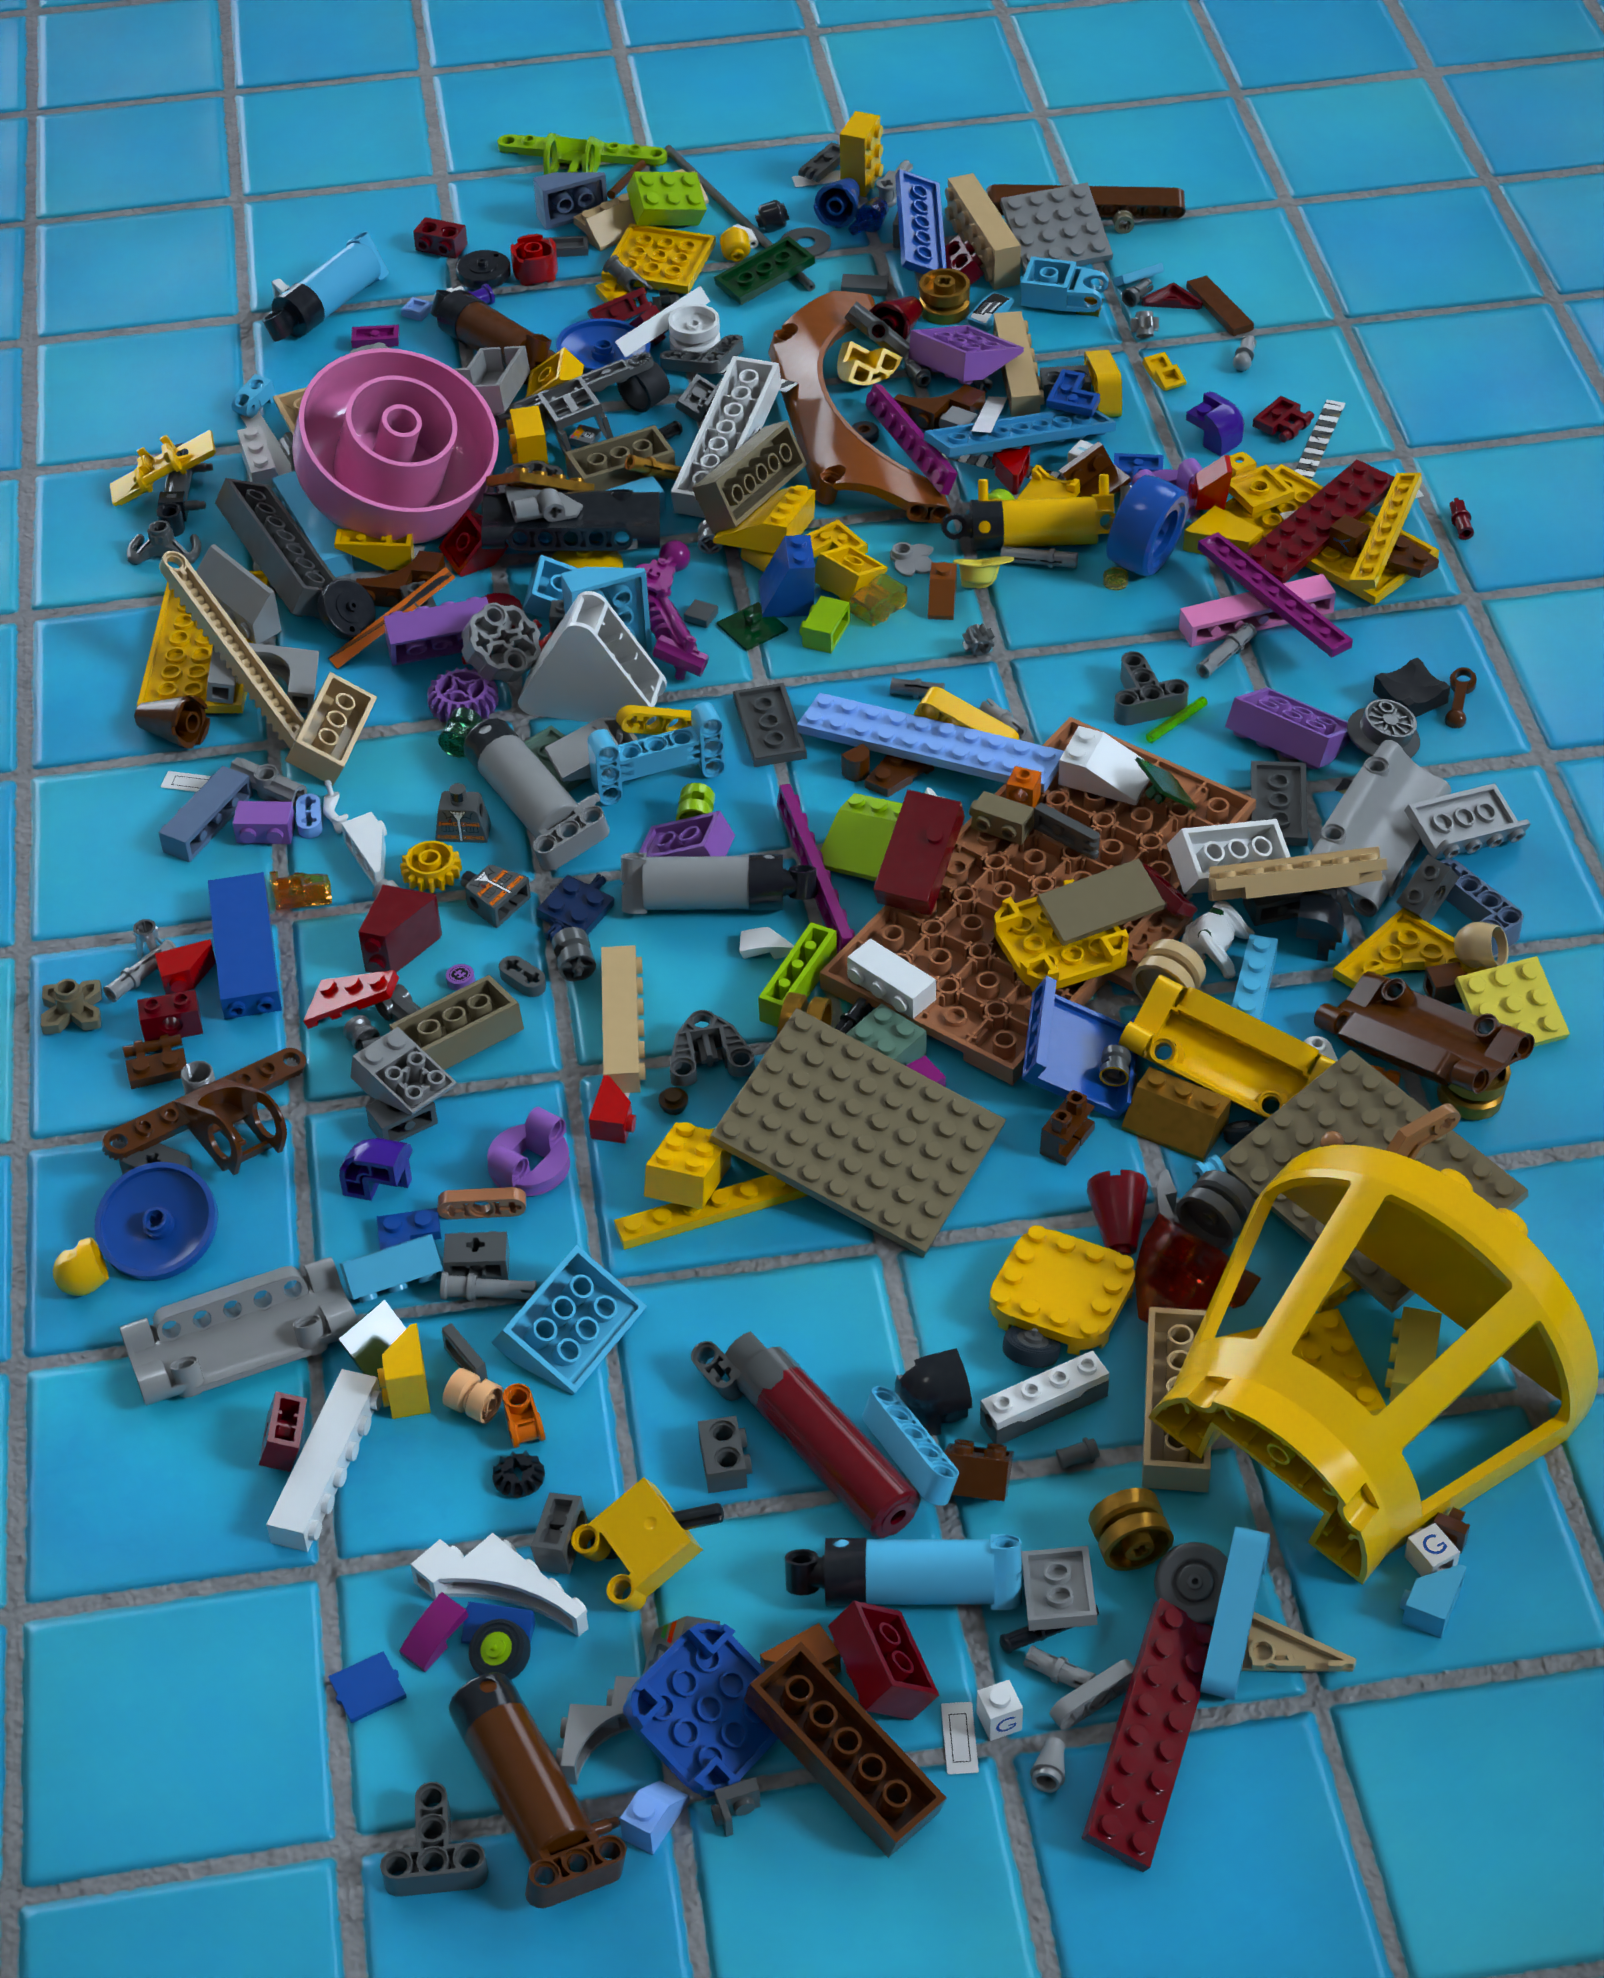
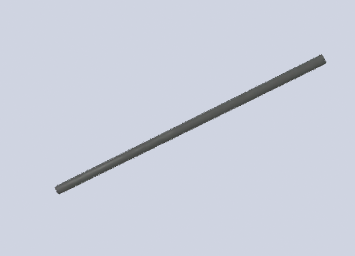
(730, 209)

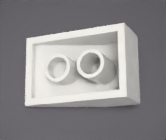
(1101, 767)

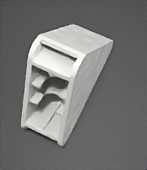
(591, 667)

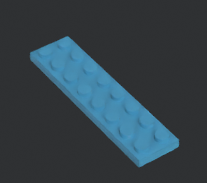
(1018, 432)

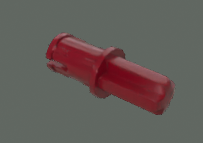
(1461, 519)

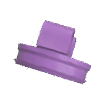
(1182, 478)
(541, 1135)

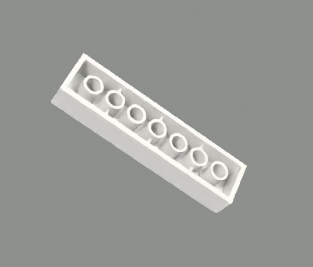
(732, 418)

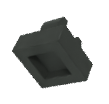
(664, 299)

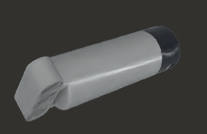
(534, 795)

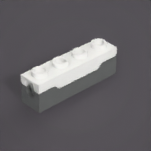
(1044, 1398)

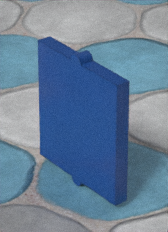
(367, 1687)

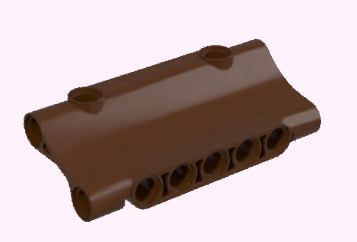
(1424, 1034)

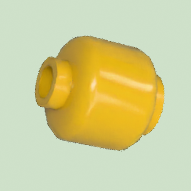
(735, 244)

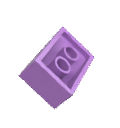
(691, 836)

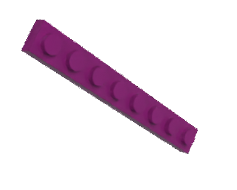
(911, 439)
(1275, 594)
(807, 853)

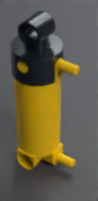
(1033, 521)

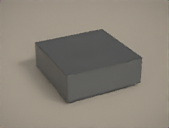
(701, 613)

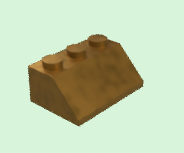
(1176, 1114)

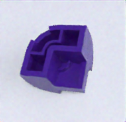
(1220, 421)
(375, 1163)

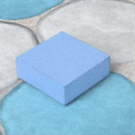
(416, 309)

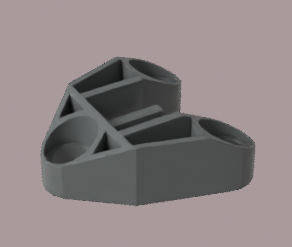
(719, 1033)

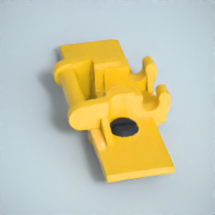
(153, 468)

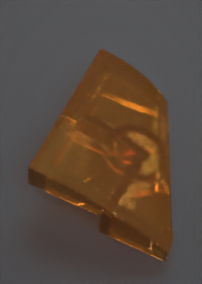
(300, 890)

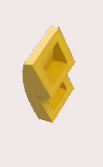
(1163, 372)

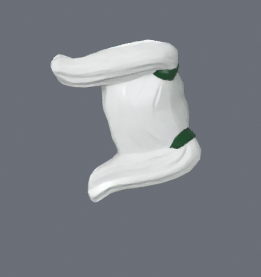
(1214, 934)

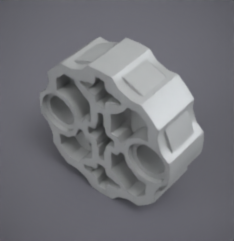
(496, 639)

